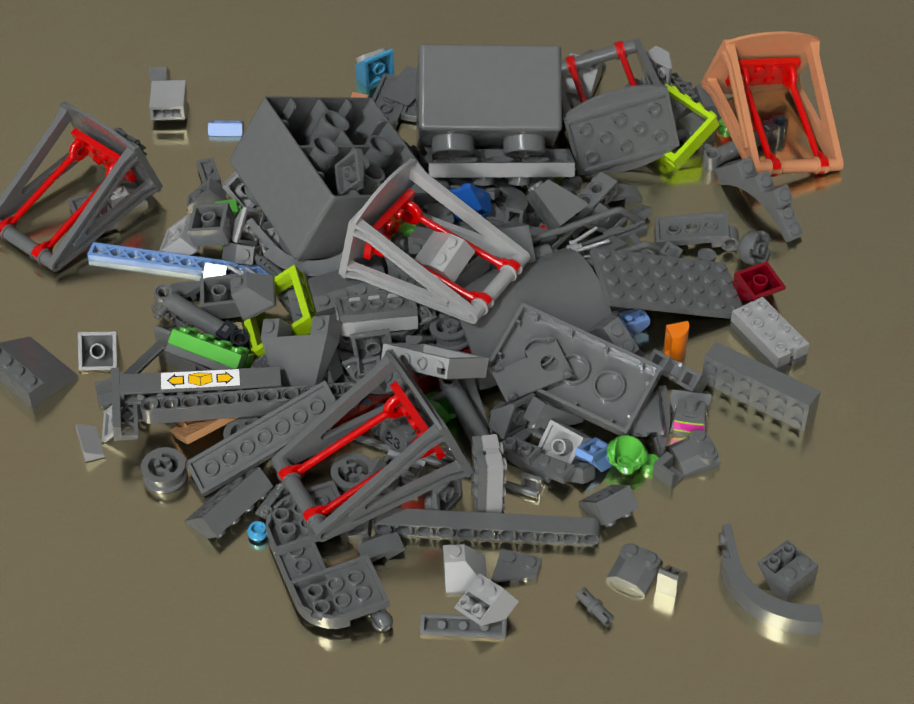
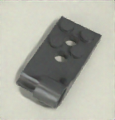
(709, 226)

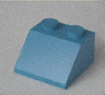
(371, 69)

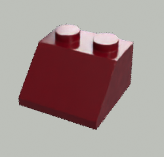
(757, 282)

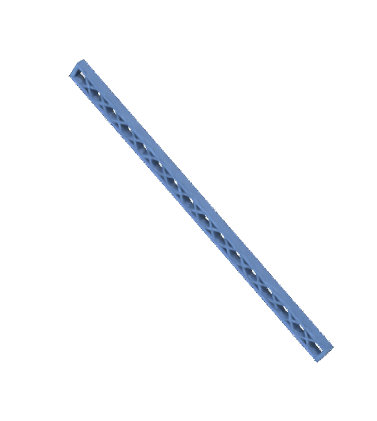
(160, 259)

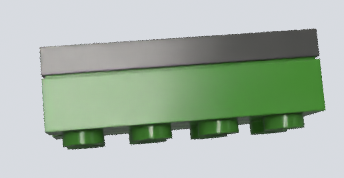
(208, 351)

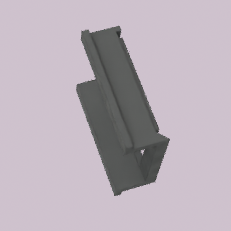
(158, 350)

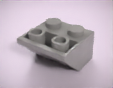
(661, 63)
(486, 602)

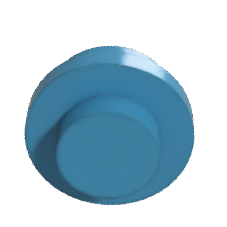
(257, 531)

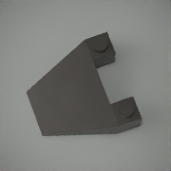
(301, 357)

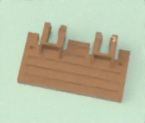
(193, 430)

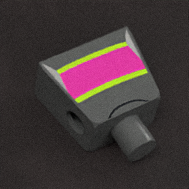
(688, 416)

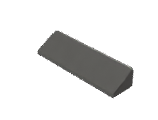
(460, 626)

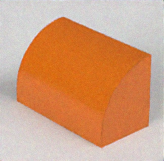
(676, 340)

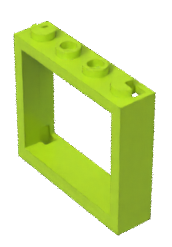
(698, 138)
(284, 280)

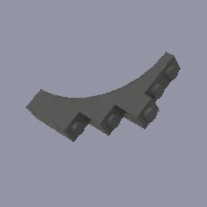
(761, 186)

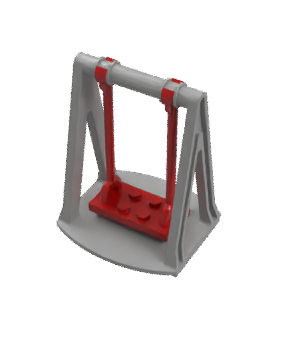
(385, 214)

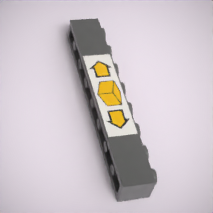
(145, 385)

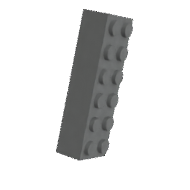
(761, 386)

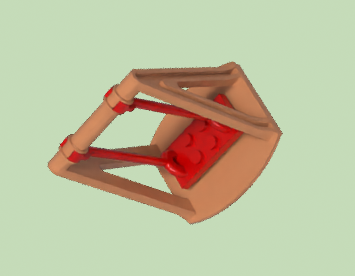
(772, 63)

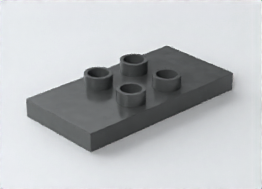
(492, 163)
(607, 382)

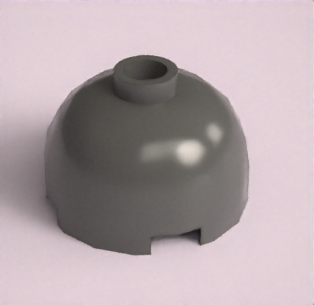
(754, 247)

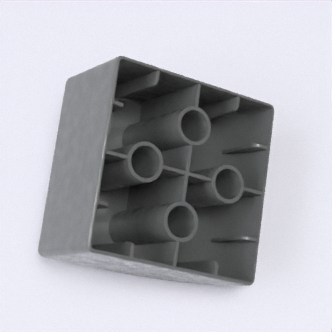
(488, 98)
(291, 161)

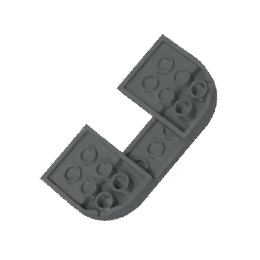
(321, 594)

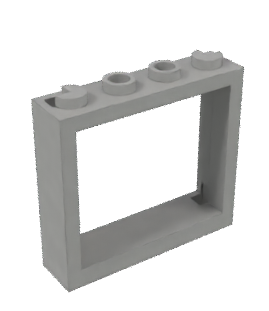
(431, 359)

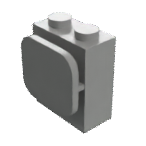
(168, 100)

